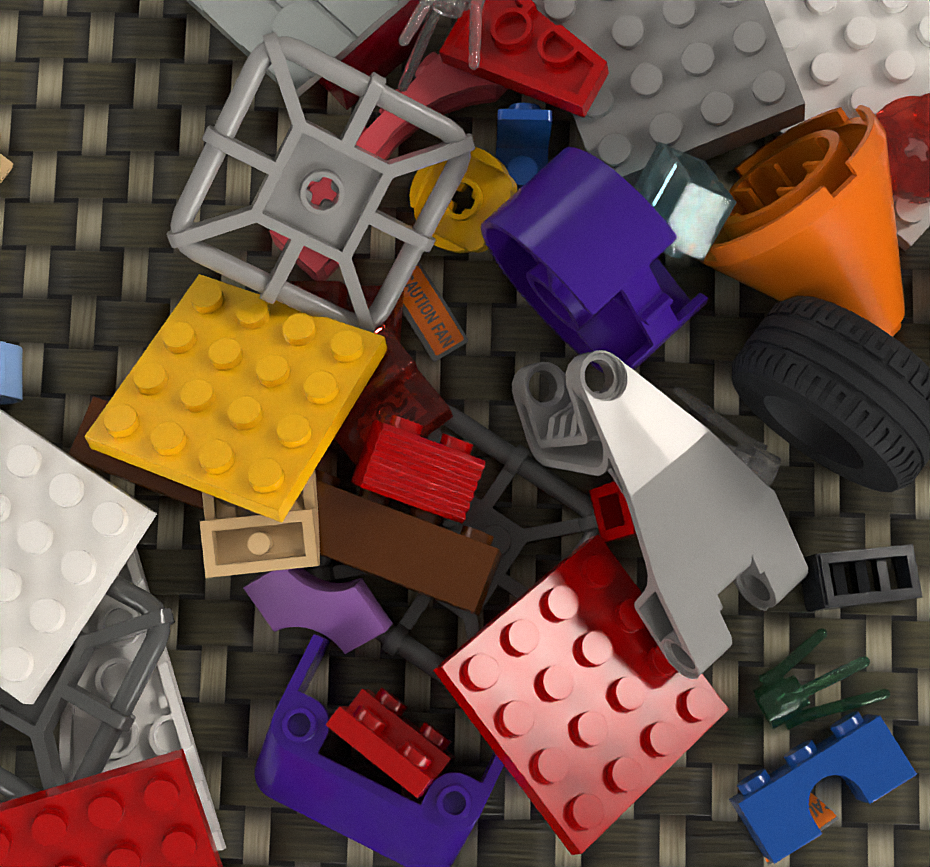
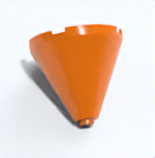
(818, 219)

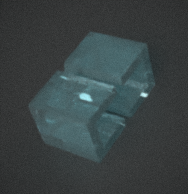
(687, 199)

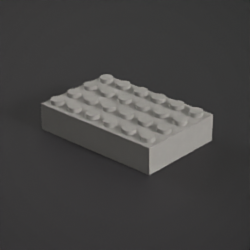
(680, 76)

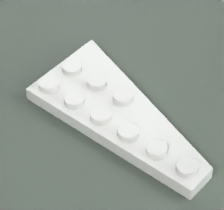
(159, 713)

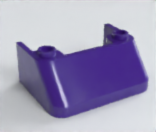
(353, 805)

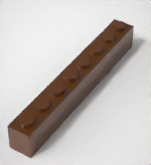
(356, 531)

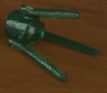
(783, 699)

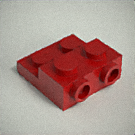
(392, 742)

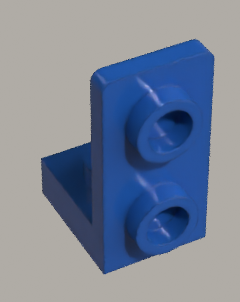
(523, 140)

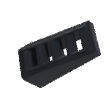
(826, 581)

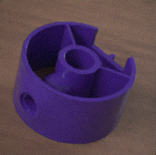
(588, 257)

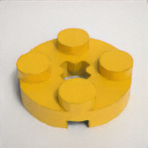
(490, 188)

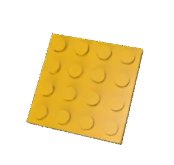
(238, 396)

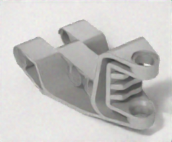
(689, 497)

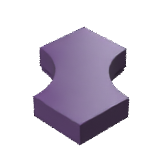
(338, 610)

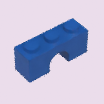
(778, 803)

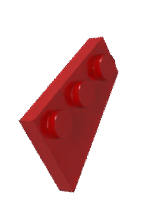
(529, 55)

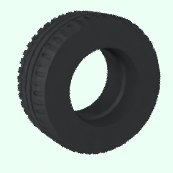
(838, 391)

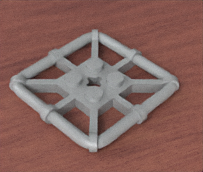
(308, 156)

